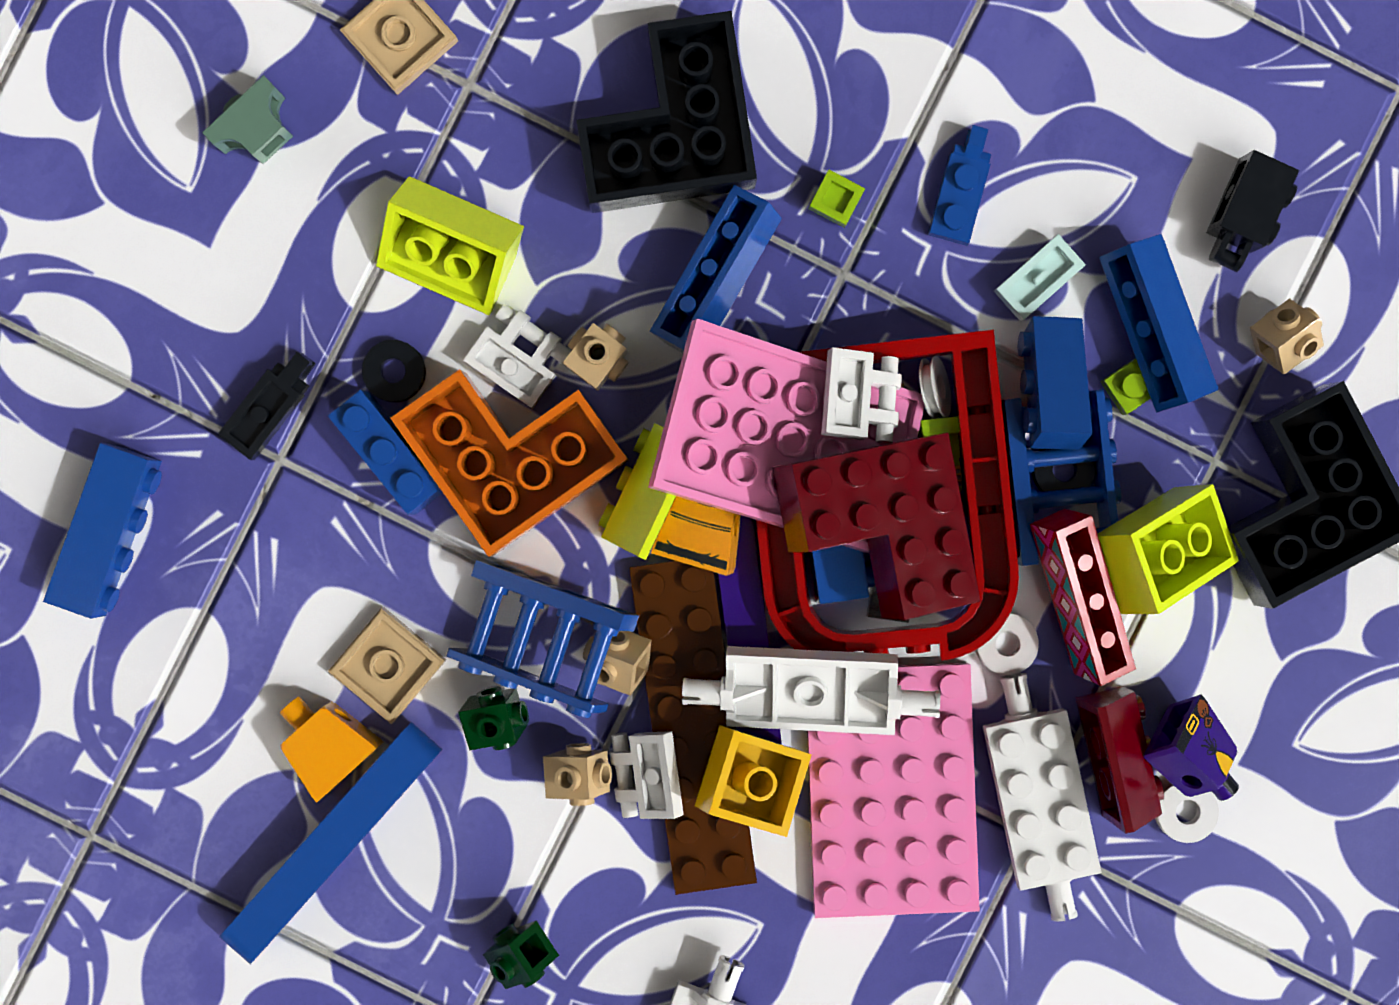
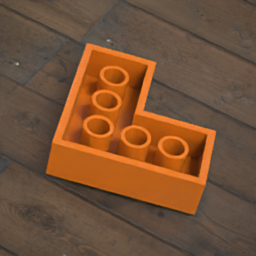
(504, 481)

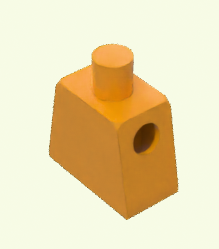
(325, 745)

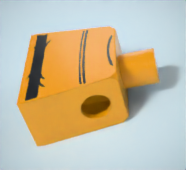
(699, 536)

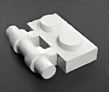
(510, 366)
(849, 395)
(654, 775)

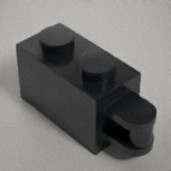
(1251, 208)

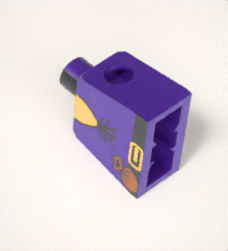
(1194, 750)

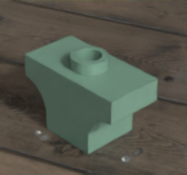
(251, 122)

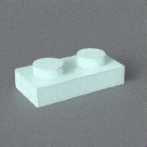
(1039, 278)

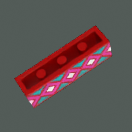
(1083, 596)

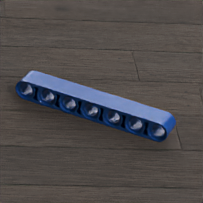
(330, 843)

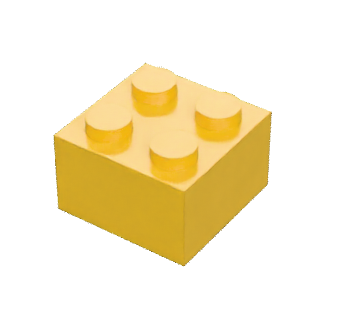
(753, 781)

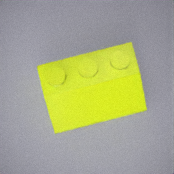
(448, 244)
(640, 510)

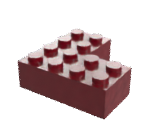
(904, 505)

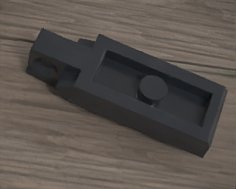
(267, 406)

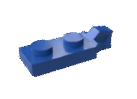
(961, 189)

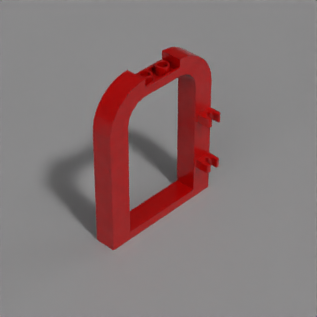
(987, 513)

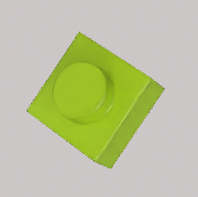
(836, 198)
(1127, 387)

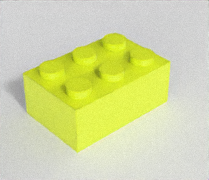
(1167, 549)

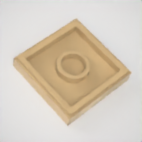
(399, 39)
(387, 665)

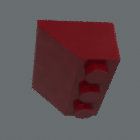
(1116, 747)

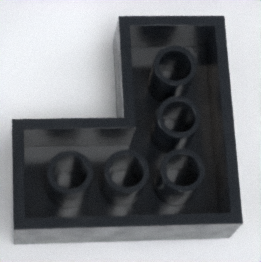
(696, 136)
(1337, 501)

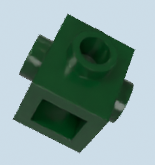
(493, 718)
(520, 955)

